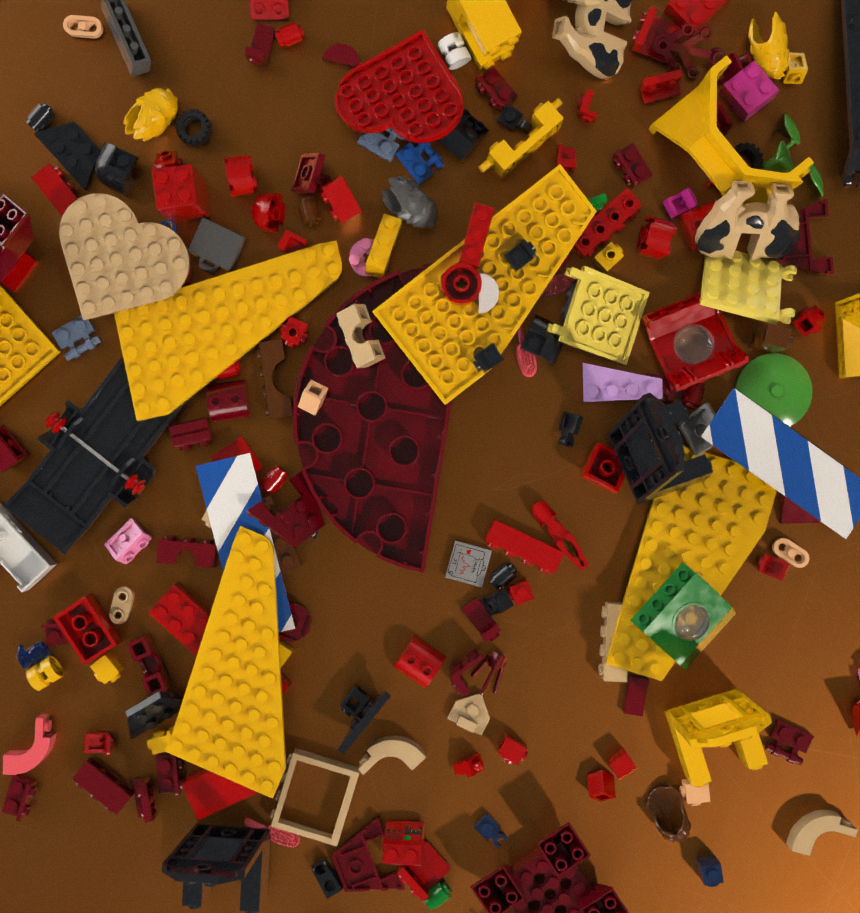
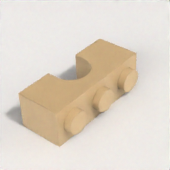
(352, 322)

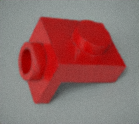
(584, 102)
(773, 567)
(98, 742)

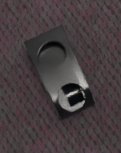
(327, 877)

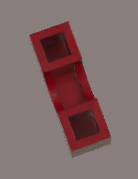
(170, 549)
(154, 673)

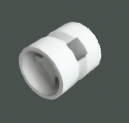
(453, 49)

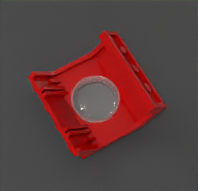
(692, 342)

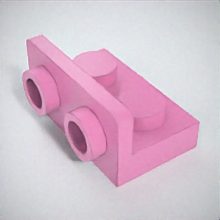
(127, 541)

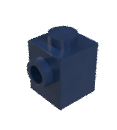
(710, 871)

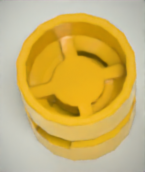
(41, 675)

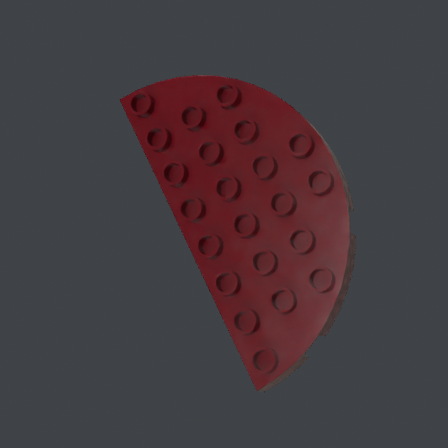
(376, 438)

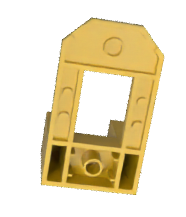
(486, 29)
(717, 723)

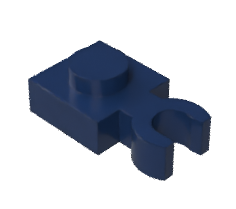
(489, 828)

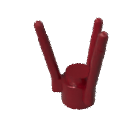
(496, 662)

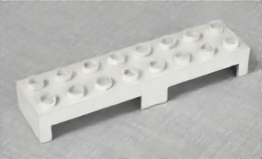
(21, 553)

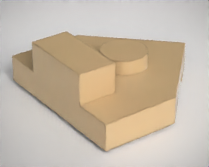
(470, 713)

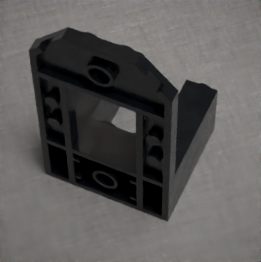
(633, 444)
(218, 856)

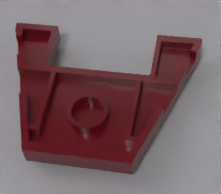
(802, 253)
(297, 520)
(357, 866)

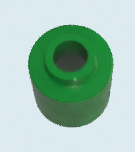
(438, 895)

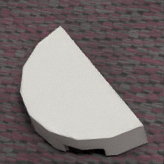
(489, 293)

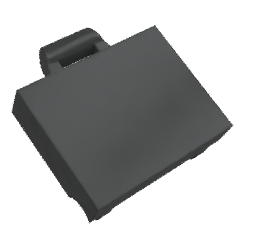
(216, 245)

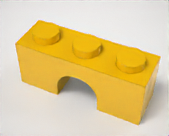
(382, 246)

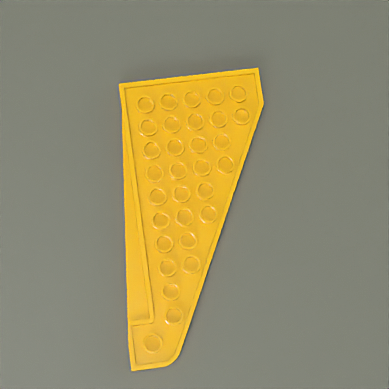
(207, 326)
(234, 694)

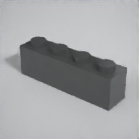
(126, 36)

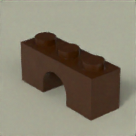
(771, 339)

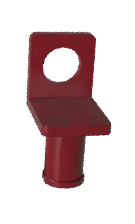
(735, 66)

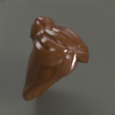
(669, 814)

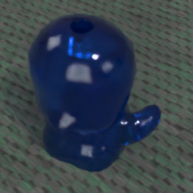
(33, 655)

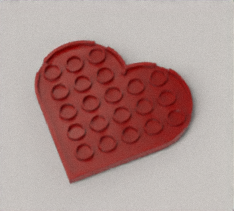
(402, 91)

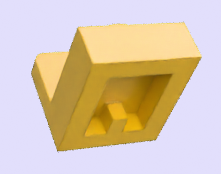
(797, 69)

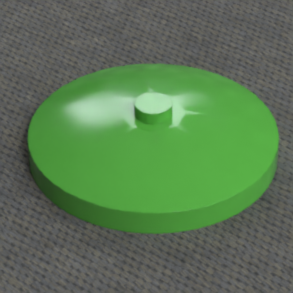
(777, 386)

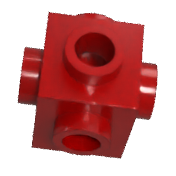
(167, 159)
(810, 320)
(291, 326)

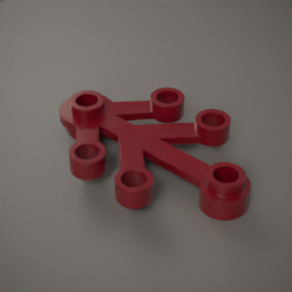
(686, 48)

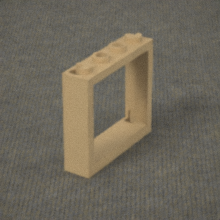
(322, 762)

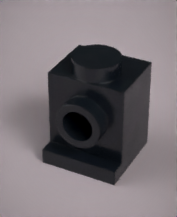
(497, 602)
(353, 709)

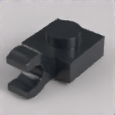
(512, 119)
(569, 425)

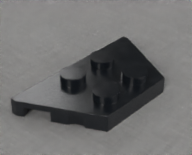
(72, 149)
(152, 712)
(359, 723)

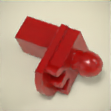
(469, 766)

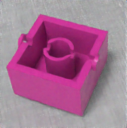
(748, 91)

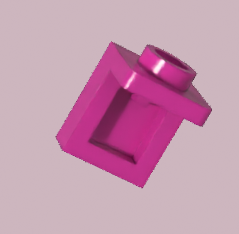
(680, 203)

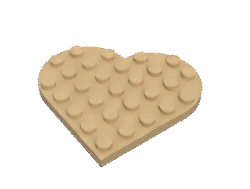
(117, 259)

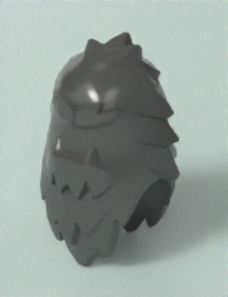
(410, 203)

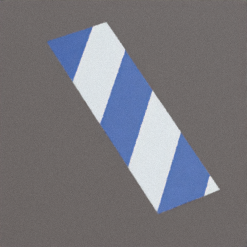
(786, 462)
(228, 492)

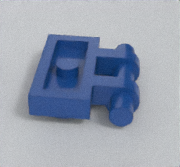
(415, 164)

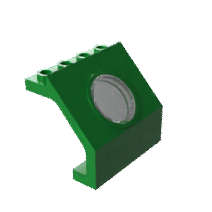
(683, 615)

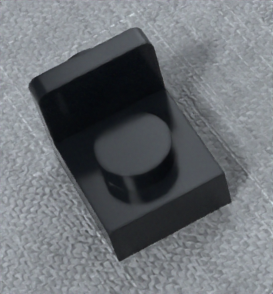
(521, 255)
(487, 358)

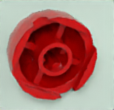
(268, 211)

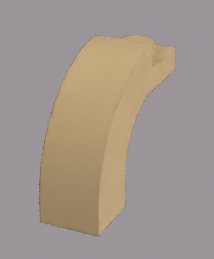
(394, 746)
(814, 824)

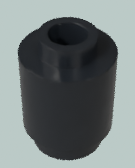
(40, 116)
(503, 575)

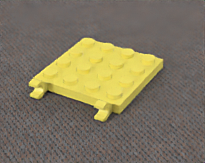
(746, 287)
(602, 315)

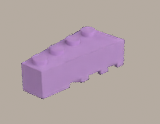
(609, 384)

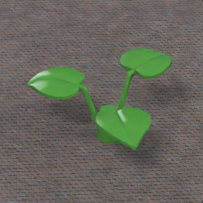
(783, 159)

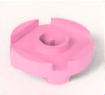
(356, 256)

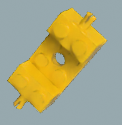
(545, 121)

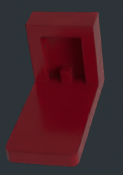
(261, 45)
(479, 617)

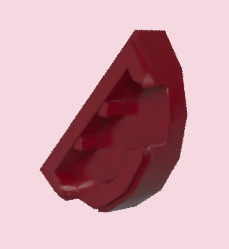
(342, 54)

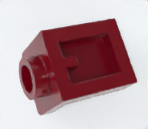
(53, 633)

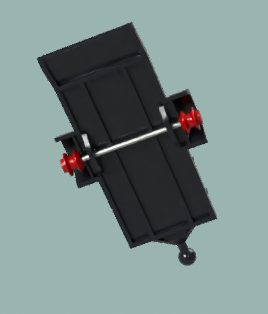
(90, 465)

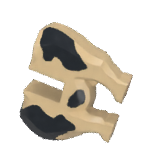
(588, 43)
(772, 224)

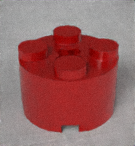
(239, 175)
(655, 238)
(453, 276)

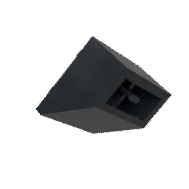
(464, 136)

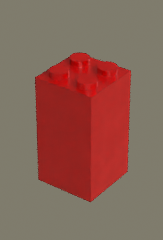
(181, 193)
(212, 792)

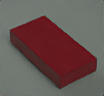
(635, 695)

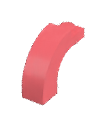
(22, 761)

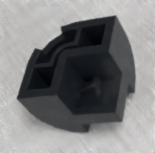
(115, 168)
(541, 342)

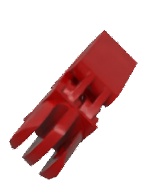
(545, 515)

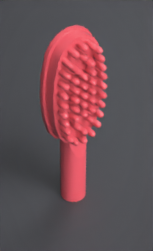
(557, 285)
(526, 360)
(277, 835)

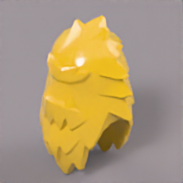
(773, 54)
(151, 114)

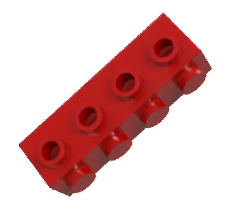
(607, 221)

